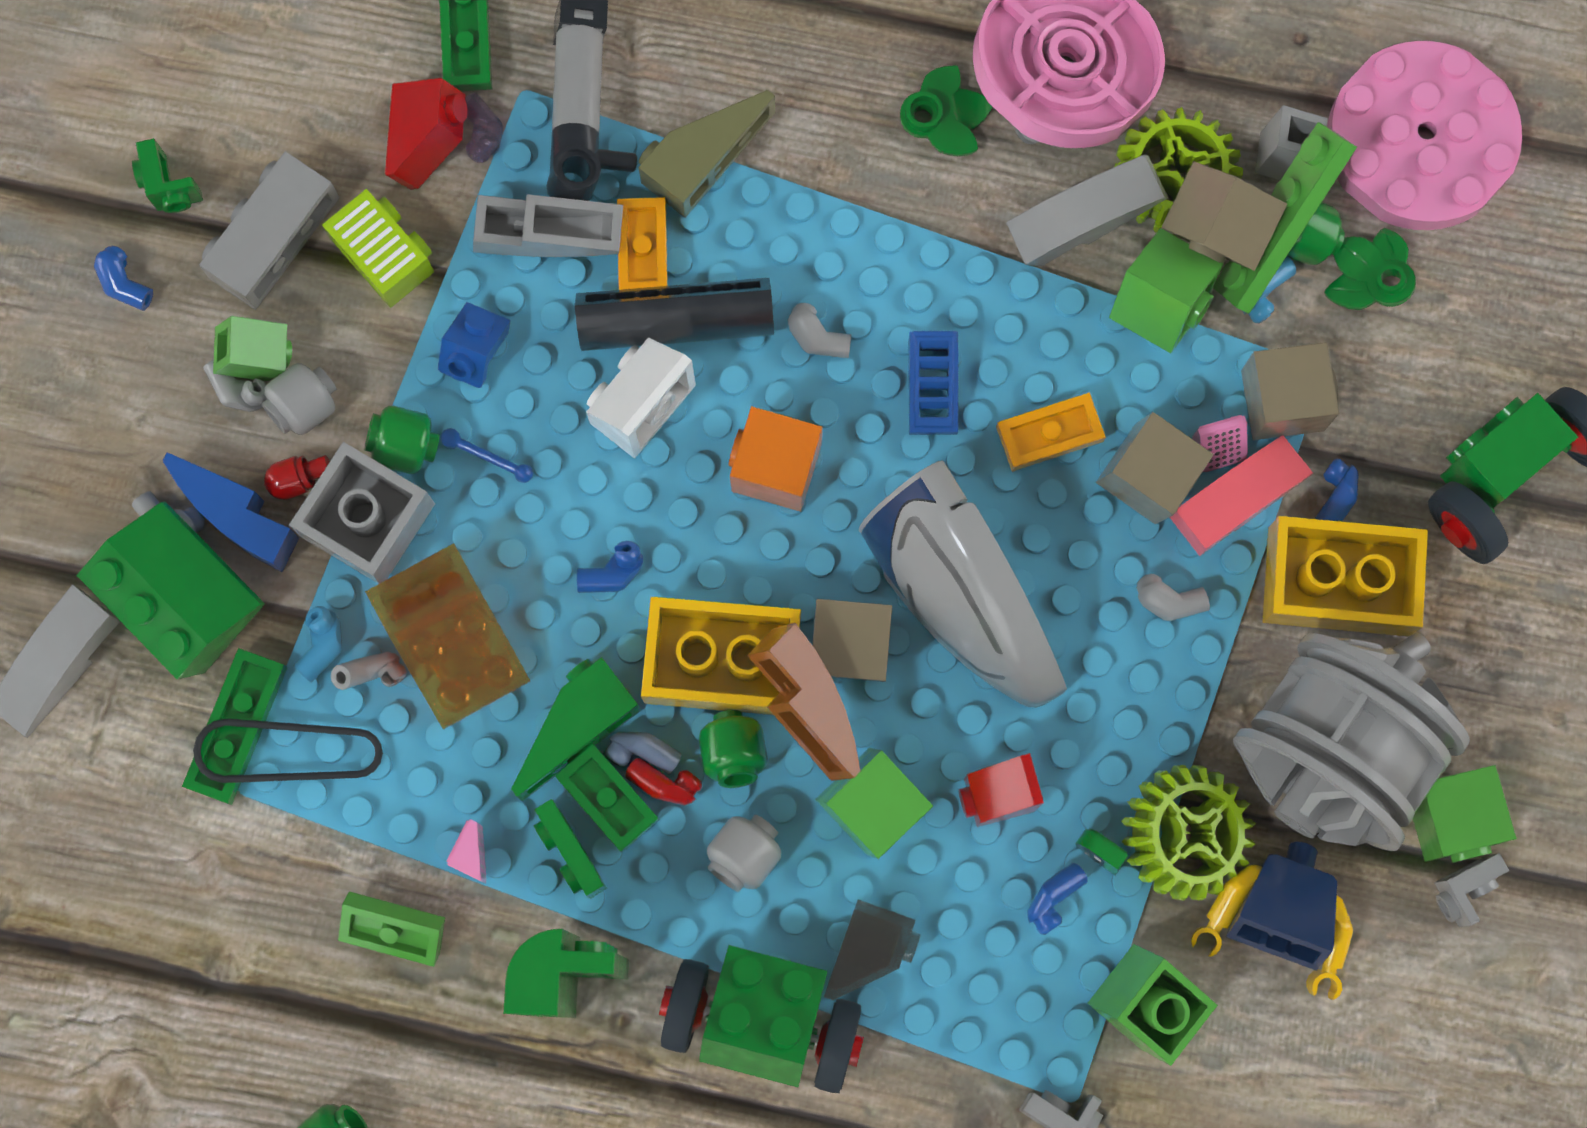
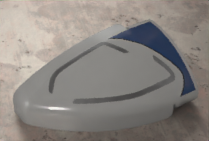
(961, 585)

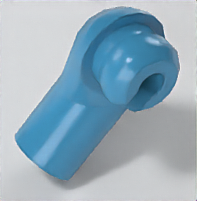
(1263, 307)
(325, 642)

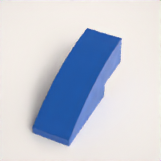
(234, 512)

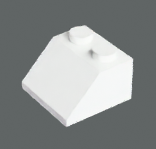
(641, 395)

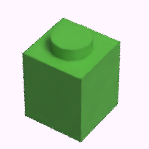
(251, 348)

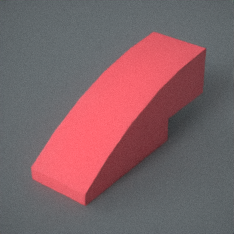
(1240, 495)

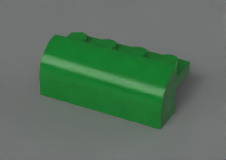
(547, 970)

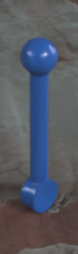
(451, 439)

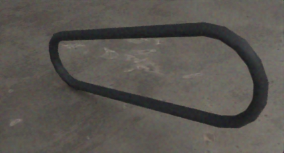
(286, 776)

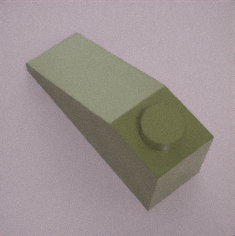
(700, 152)

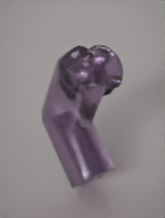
(486, 130)

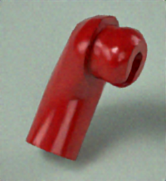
(660, 786)

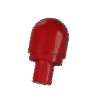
(293, 476)

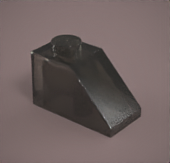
(871, 948)

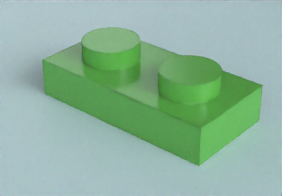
(391, 929)

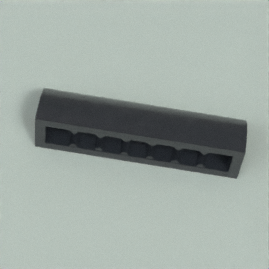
(674, 314)

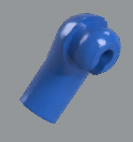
(114, 280)
(1345, 491)
(616, 573)
(1052, 893)

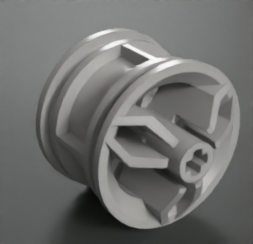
(1351, 742)

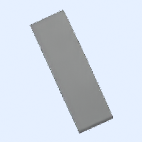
(1086, 211)
(546, 227)
(53, 659)

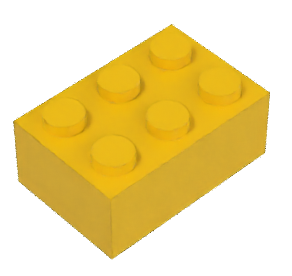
(1345, 576)
(701, 652)

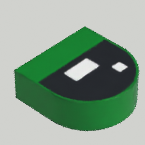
(1102, 850)

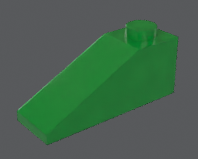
(583, 714)

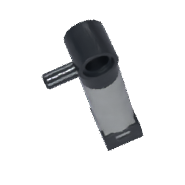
(577, 101)

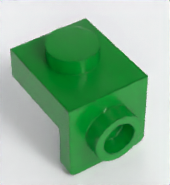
(153, 175)

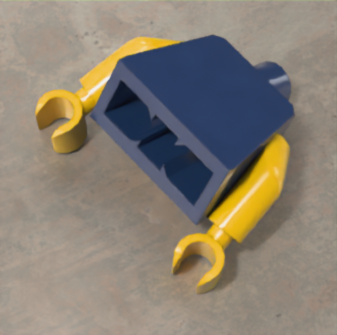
(1287, 913)

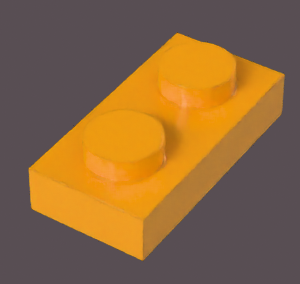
(643, 243)
(1050, 431)

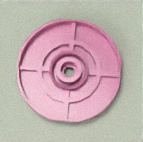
(1060, 101)
(1418, 179)

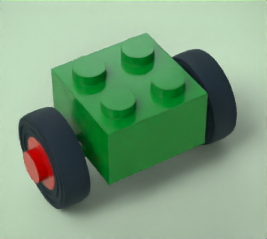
(1501, 460)
(762, 1019)

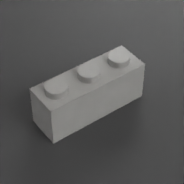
(268, 229)

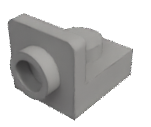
(1475, 879)
(1052, 1111)

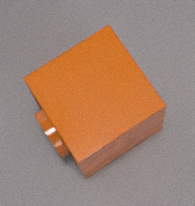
(775, 458)

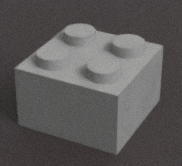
(362, 513)

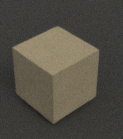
(1224, 216)
(1290, 391)
(1154, 468)
(853, 638)

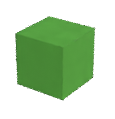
(1165, 291)
(875, 804)
(1463, 816)
(1152, 1004)

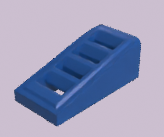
(933, 341)

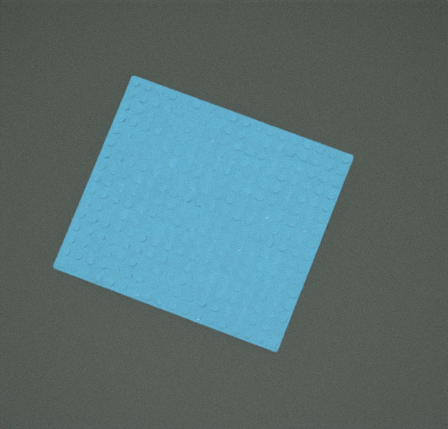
(1135, 684)

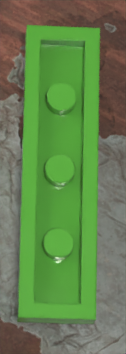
(1303, 189)

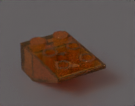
(448, 636)

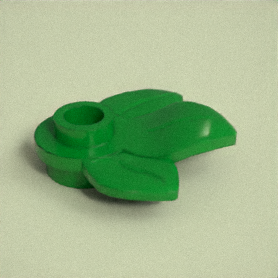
(952, 112)
(1366, 266)

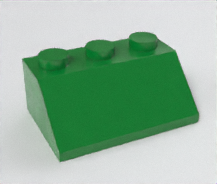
(171, 591)

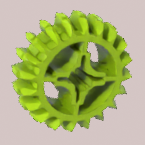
(1171, 136)
(1217, 810)

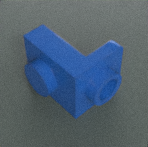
(472, 344)

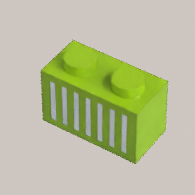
(379, 247)

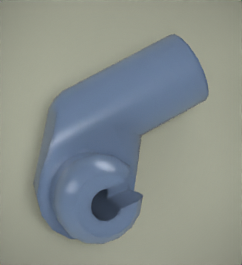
(642, 745)

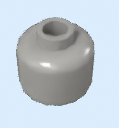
(299, 399)
(744, 852)

